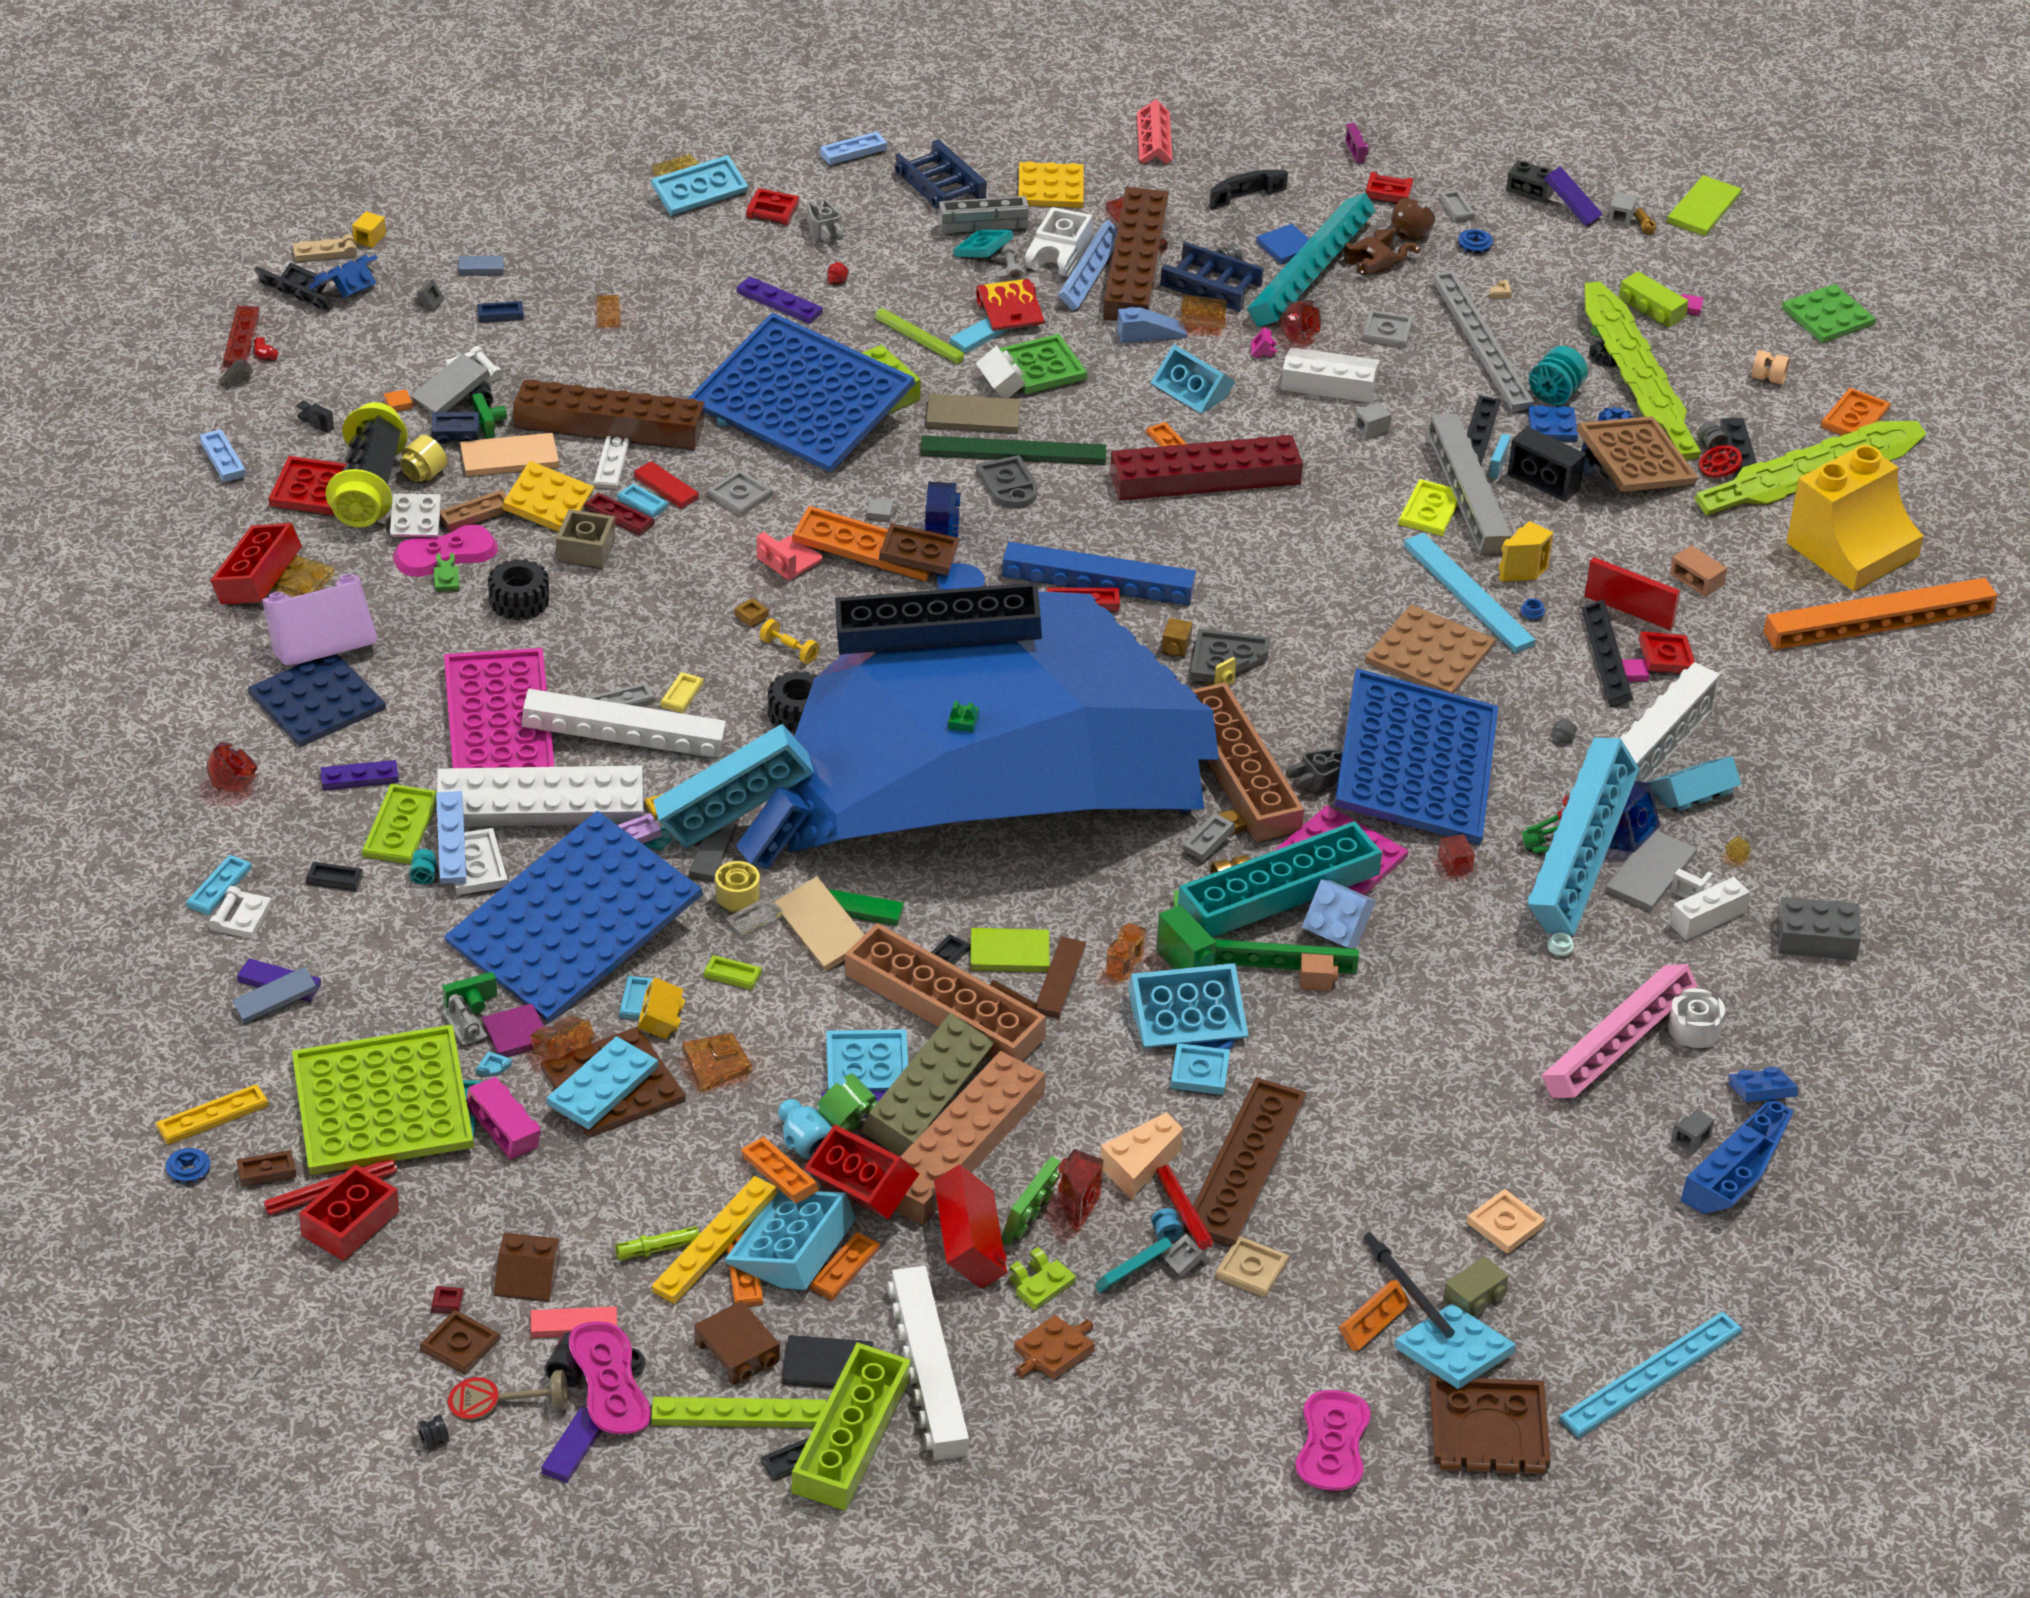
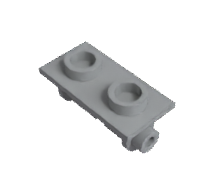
(464, 1021)

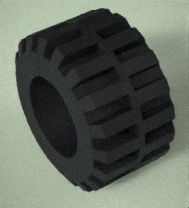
(518, 589)
(788, 698)

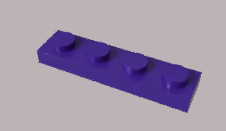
(779, 300)

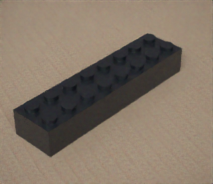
(938, 618)

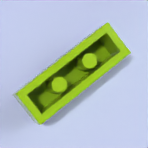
(1653, 299)

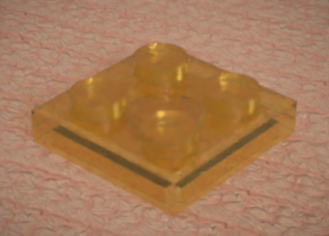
(303, 577)

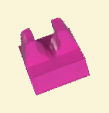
(1263, 344)

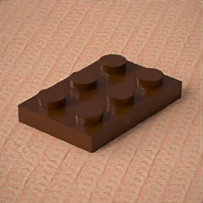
(919, 549)

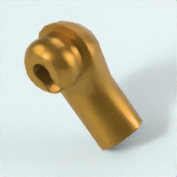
(1647, 224)

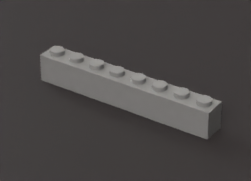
(1468, 483)

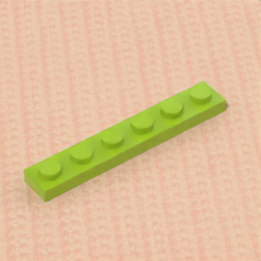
(736, 1412)

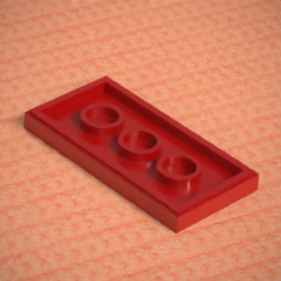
(1632, 593)

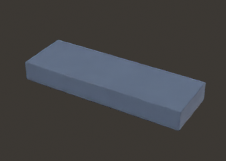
(274, 995)

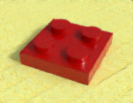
(1666, 652)

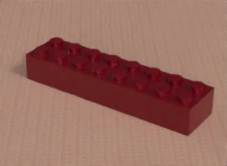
(1206, 467)

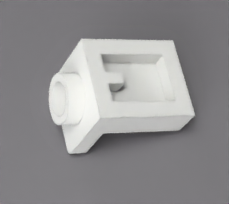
(1686, 884)

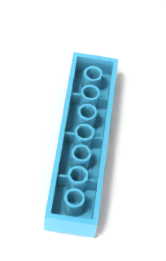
(1583, 836)

